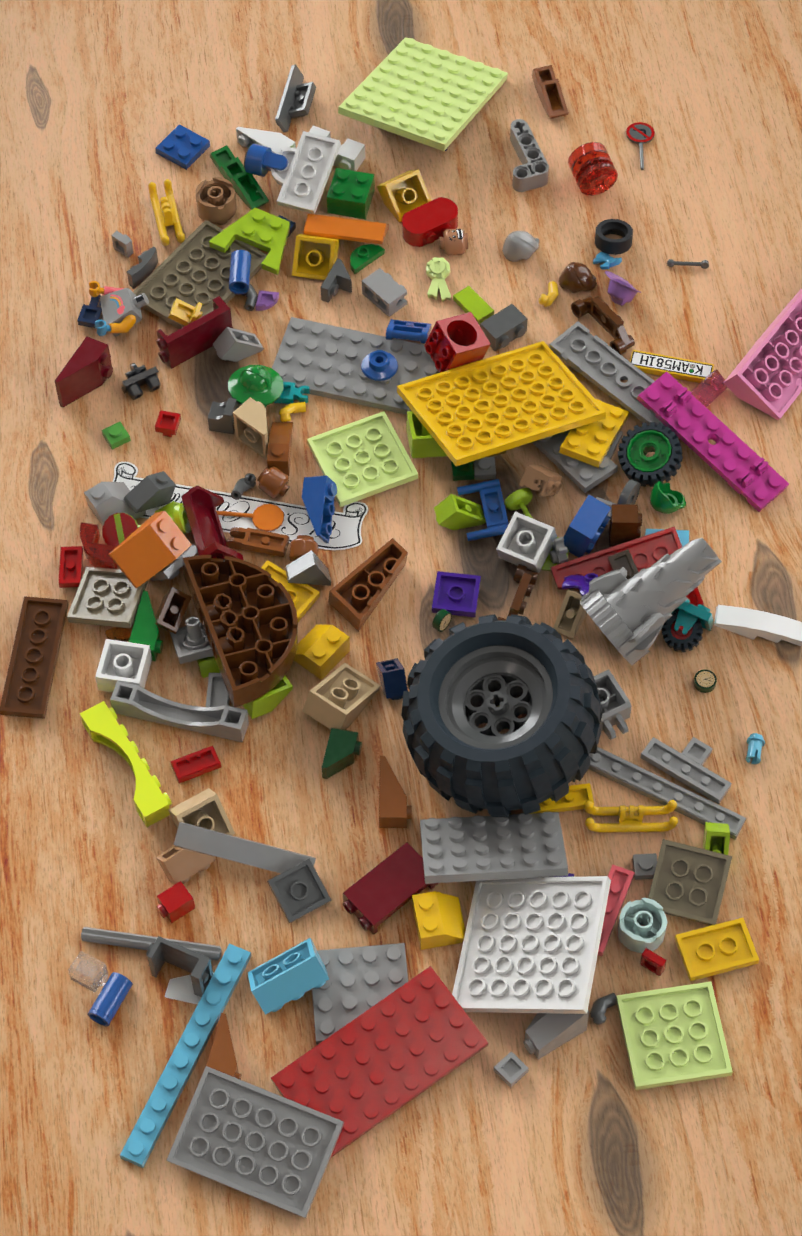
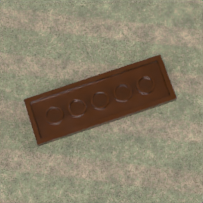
(34, 657)

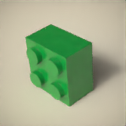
(350, 193)

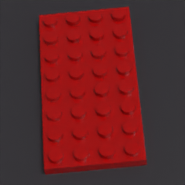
(383, 1057)

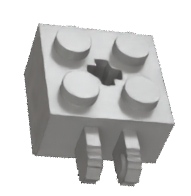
(614, 704)

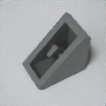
(308, 570)

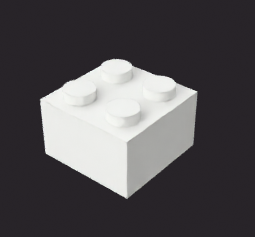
(526, 542)
(124, 663)

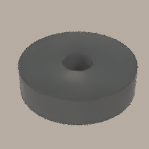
(629, 493)

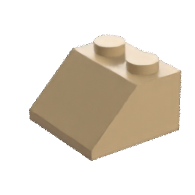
(251, 426)
(203, 811)

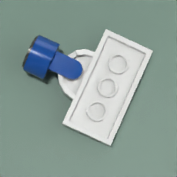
(299, 170)

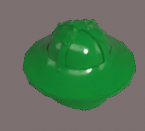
(257, 382)

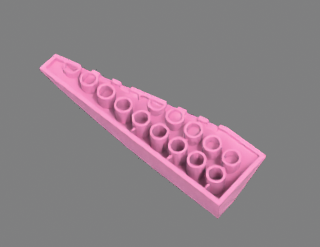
(772, 368)

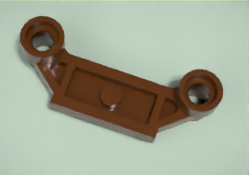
(607, 319)
(527, 580)

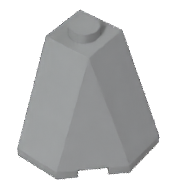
(553, 1030)

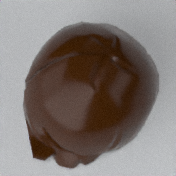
(577, 278)

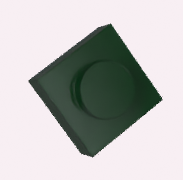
(463, 472)

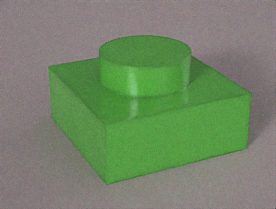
(116, 435)

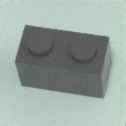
(504, 327)

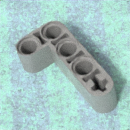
(534, 167)

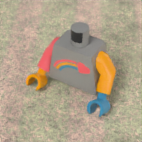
(119, 308)

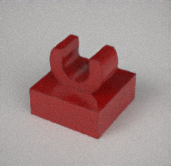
(167, 423)

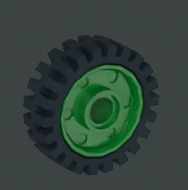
(650, 439)

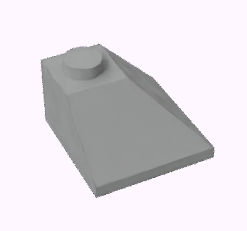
(108, 499)

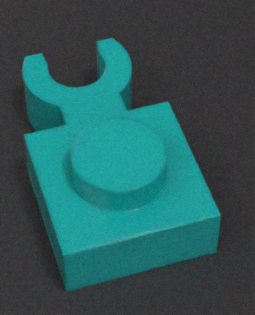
(292, 393)

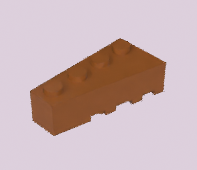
(366, 585)

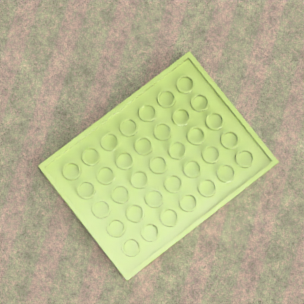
(423, 93)

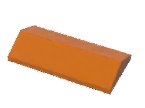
(345, 229)

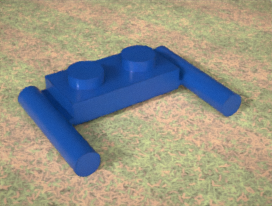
(493, 508)

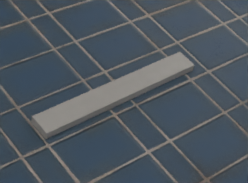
(663, 791)

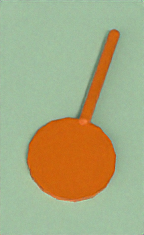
(265, 517)

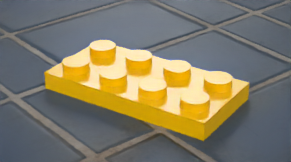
(593, 440)

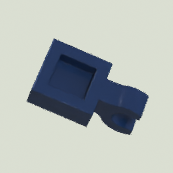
(90, 313)

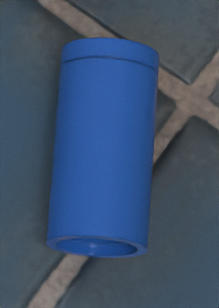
(240, 271)
(110, 999)

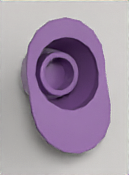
(620, 289)

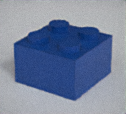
(586, 526)

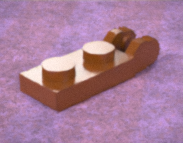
(258, 541)

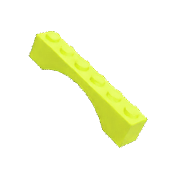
(104, 729)

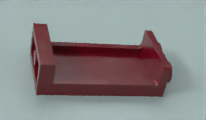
(195, 336)
(205, 523)
(386, 888)

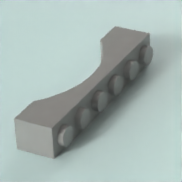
(215, 721)

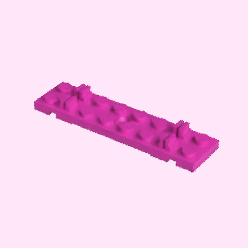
(728, 457)

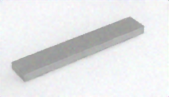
(237, 849)

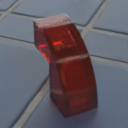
(96, 553)

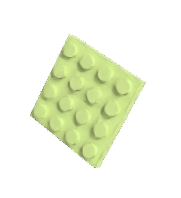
(363, 458)
(673, 1035)

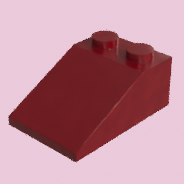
(84, 371)

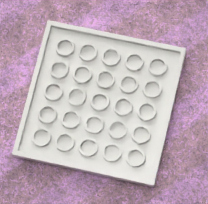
(532, 945)

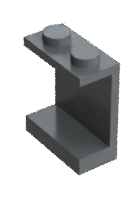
(181, 957)

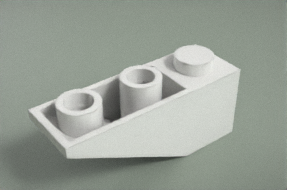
(273, 140)

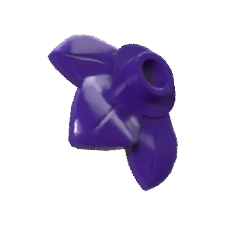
(579, 581)

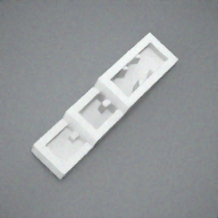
(758, 623)

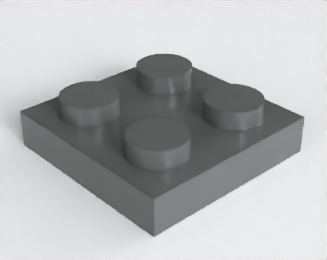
(299, 890)

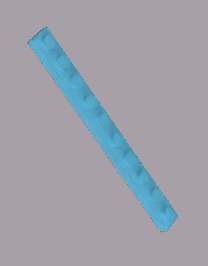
(185, 1056)

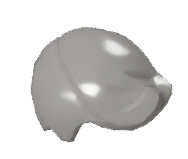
(519, 246)

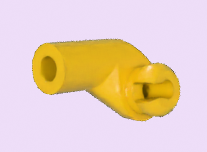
(548, 299)
(285, 412)

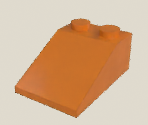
(150, 548)

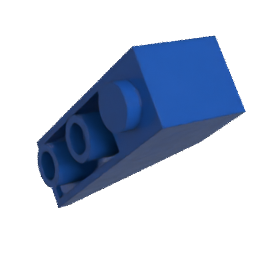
(318, 498)

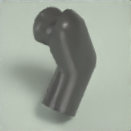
(251, 298)
(243, 485)
(599, 1008)

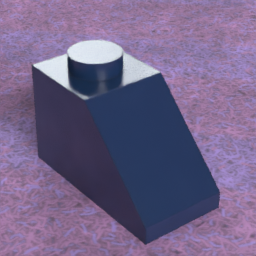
(392, 678)

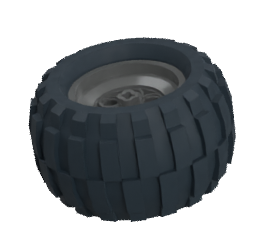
(523, 672)

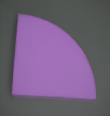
(266, 300)

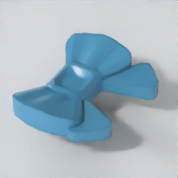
(607, 259)

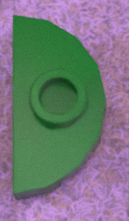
(364, 255)

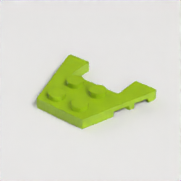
(258, 230)

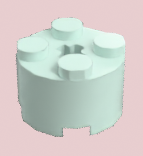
(638, 913)

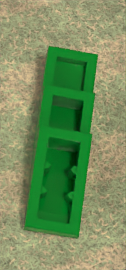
(243, 182)

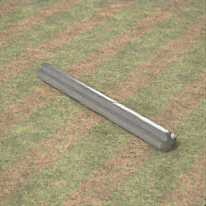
(143, 942)

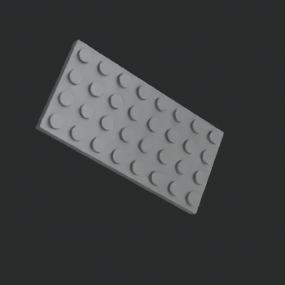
(331, 360)

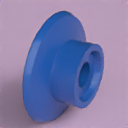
(379, 365)

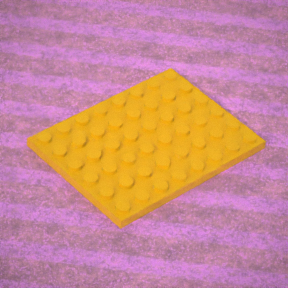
(500, 403)

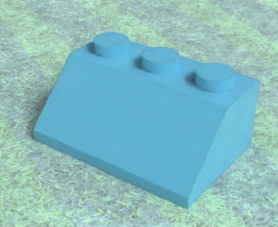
(287, 976)

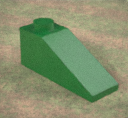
(145, 628)

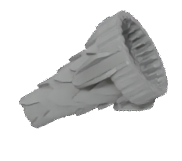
(636, 608)

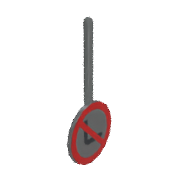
(640, 133)

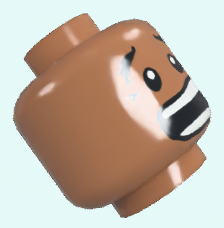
(454, 242)

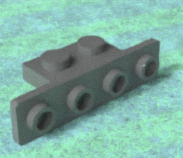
(295, 99)

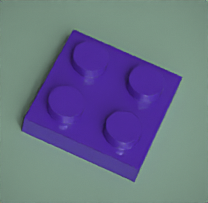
(456, 593)

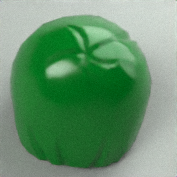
(665, 499)

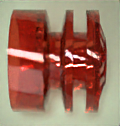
(592, 168)

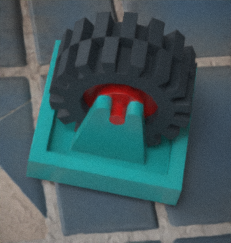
(685, 626)

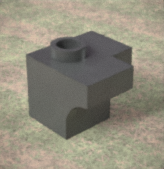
(221, 416)

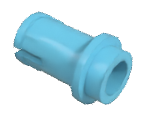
(755, 744)

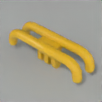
(166, 214)
(630, 818)

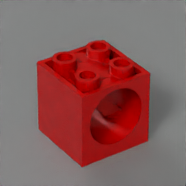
(456, 342)

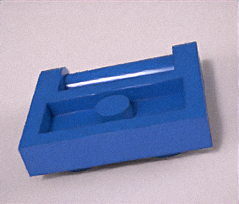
(408, 330)

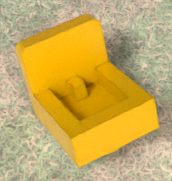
(184, 312)

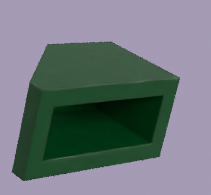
(340, 751)

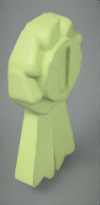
(438, 270)

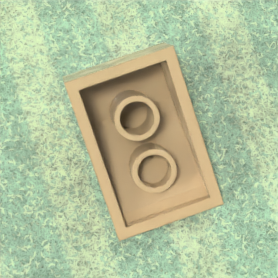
(340, 697)

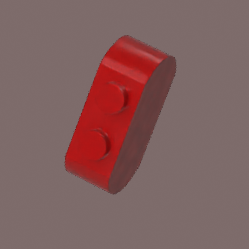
(429, 221)

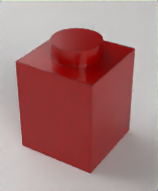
(175, 902)

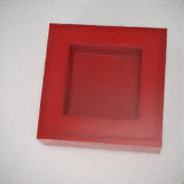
(653, 962)

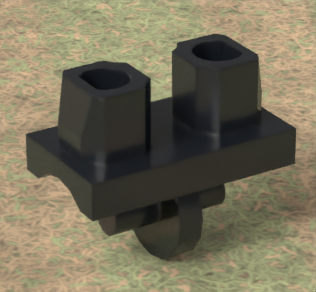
(139, 376)

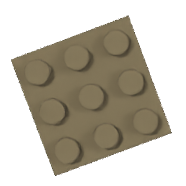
(105, 599)
(690, 881)

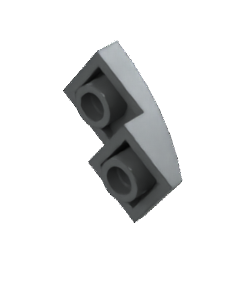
(139, 272)

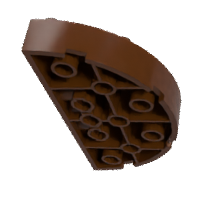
(245, 621)

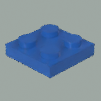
(182, 147)

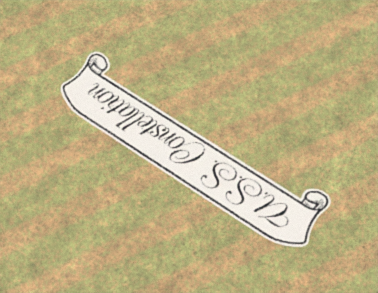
(345, 525)

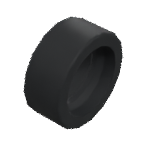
(613, 246)

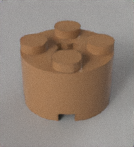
(216, 200)

